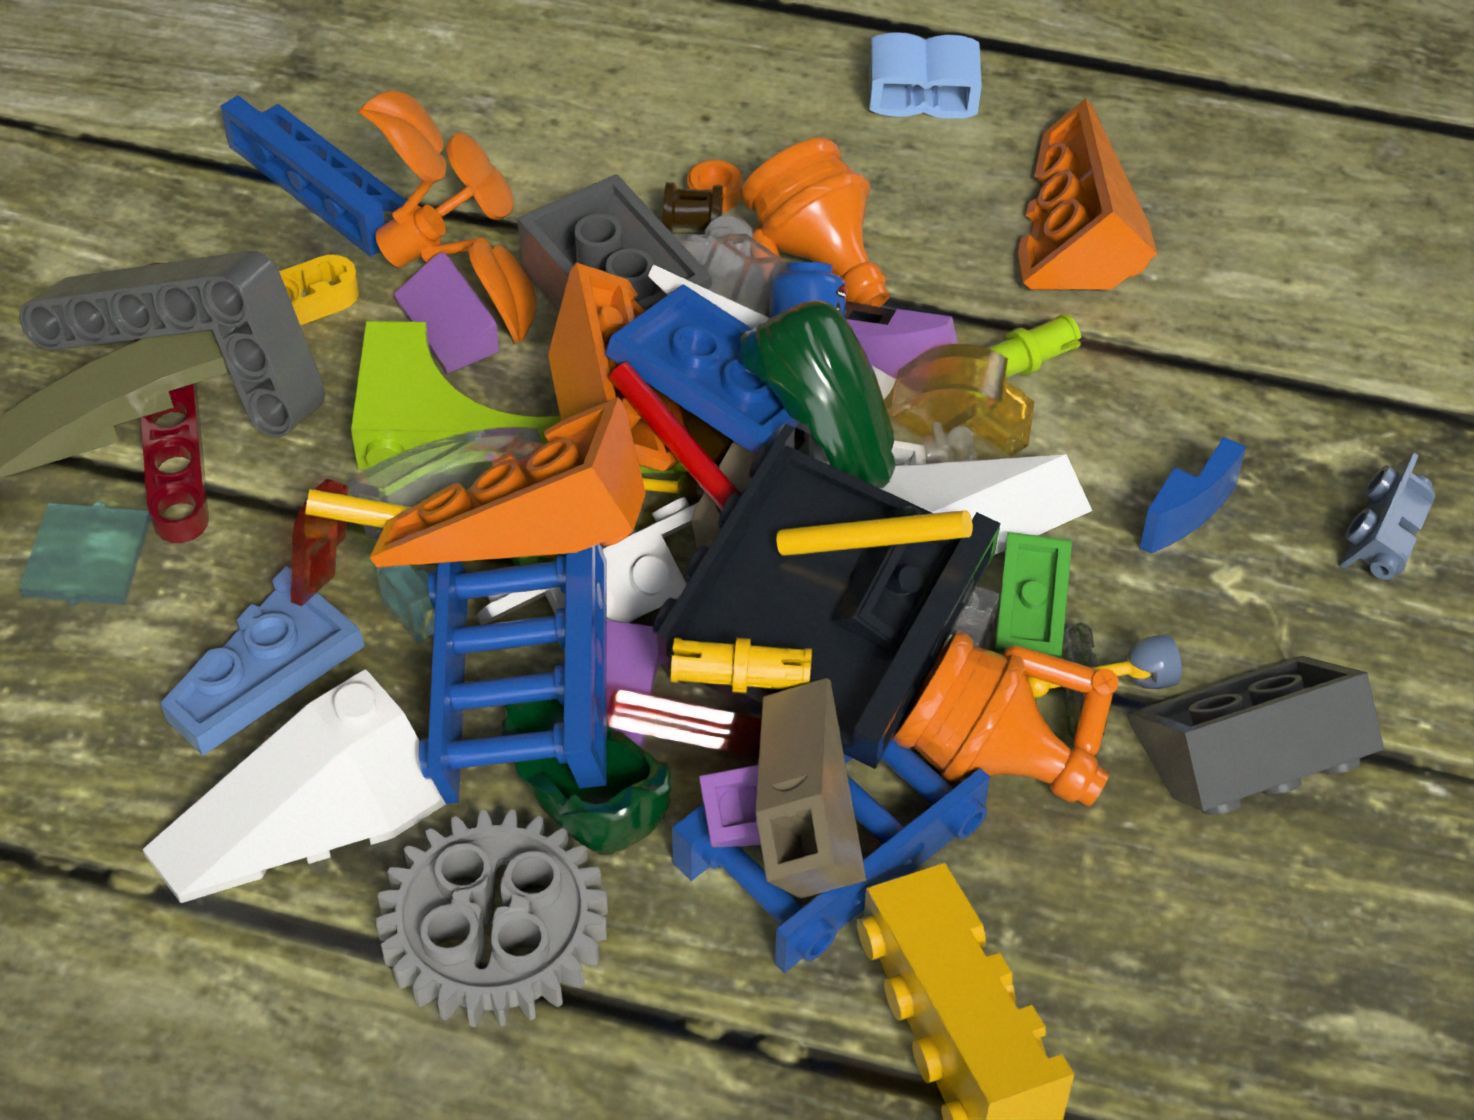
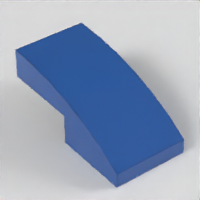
(1191, 500)

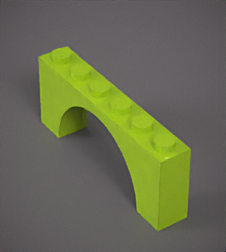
(410, 403)

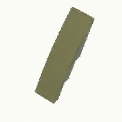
(119, 387)

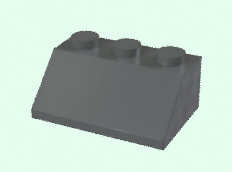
(607, 231)
(1260, 732)

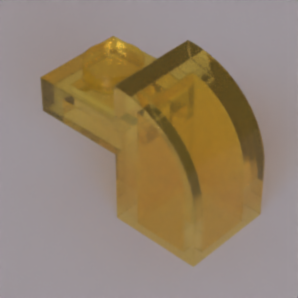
(962, 389)

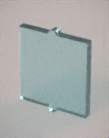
(85, 554)

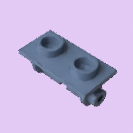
(1394, 500)

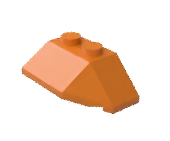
(590, 313)

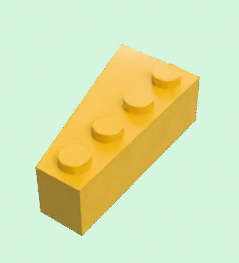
(960, 1003)

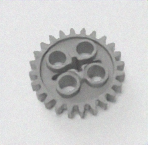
(428, 909)

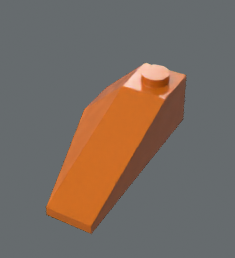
(1086, 213)

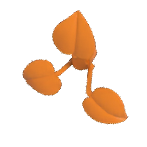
(418, 229)

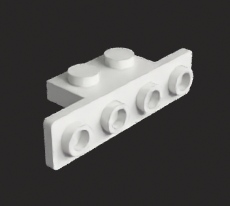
(638, 573)

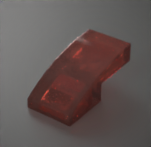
(315, 548)

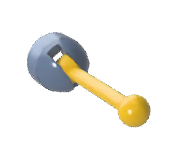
(1150, 664)

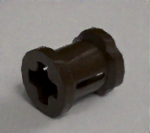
(691, 207)

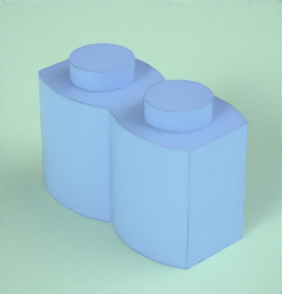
(924, 75)

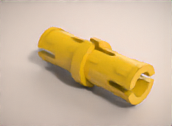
(740, 665)

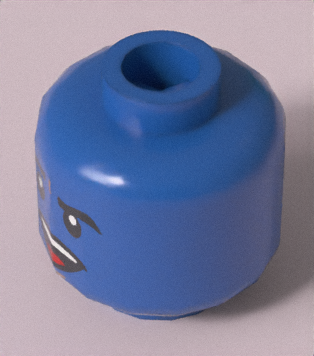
(806, 283)

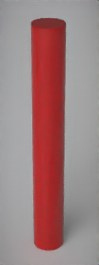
(673, 434)

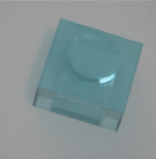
(408, 599)

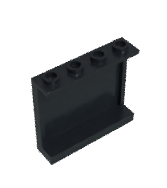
(788, 601)

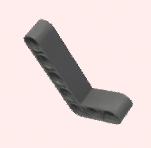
(226, 293)

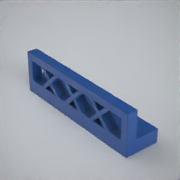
(311, 170)

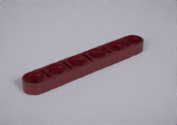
(183, 486)

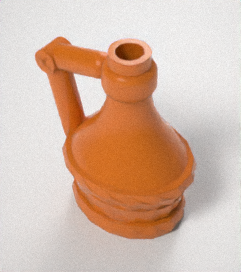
(816, 211)
(984, 715)

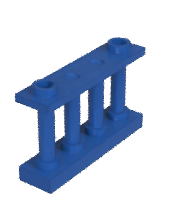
(576, 684)
(812, 928)

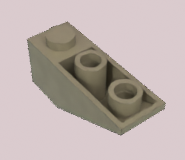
(805, 794)

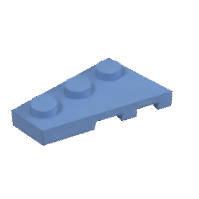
(262, 665)

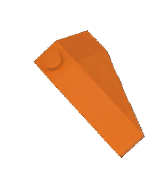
(550, 502)

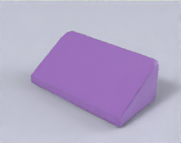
(455, 318)

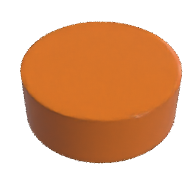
(717, 172)

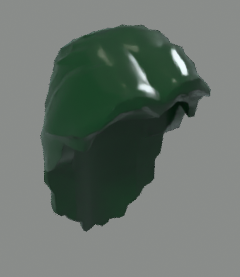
(827, 384)
(601, 816)

